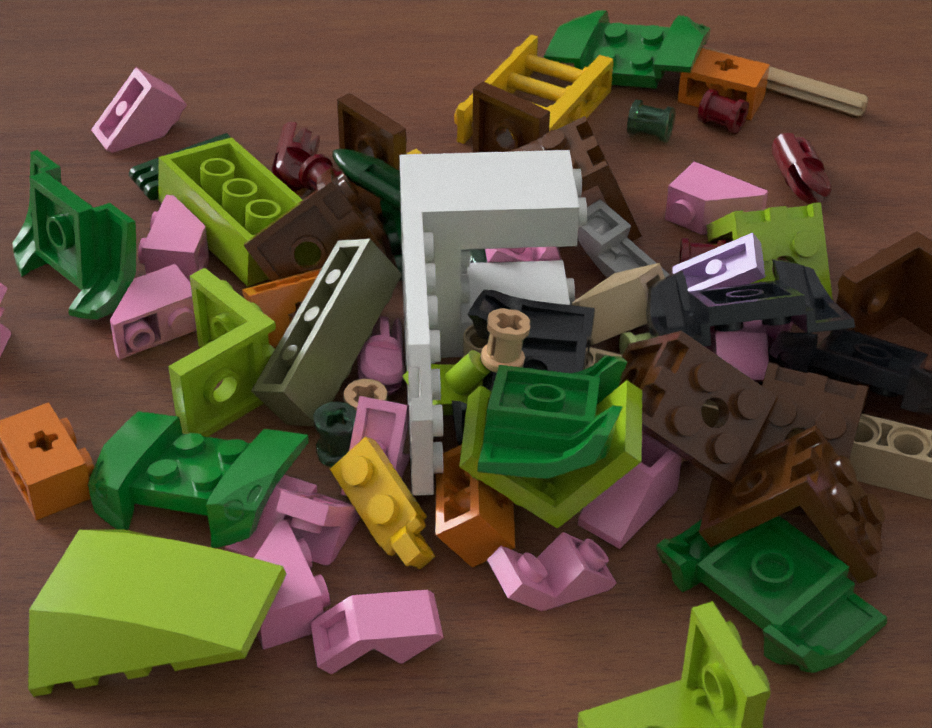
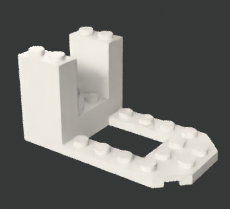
(464, 205)

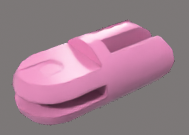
(383, 355)

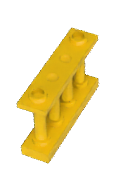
(571, 103)

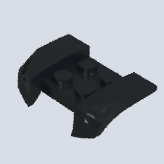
(792, 297)
(556, 340)
(860, 357)

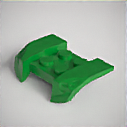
(638, 51)
(81, 242)
(547, 420)
(164, 468)
(783, 587)

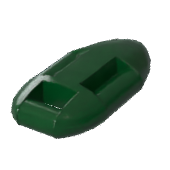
(371, 175)

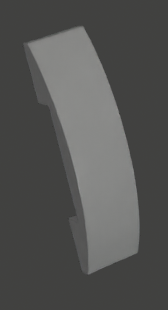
(607, 241)

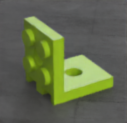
(783, 233)
(232, 348)
(566, 494)
(715, 688)

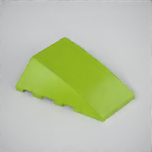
(142, 604)

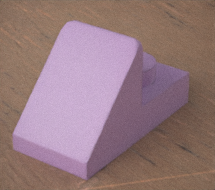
(728, 265)

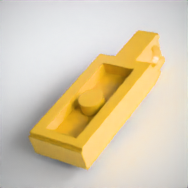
(384, 502)

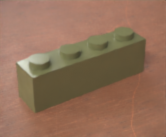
(327, 331)

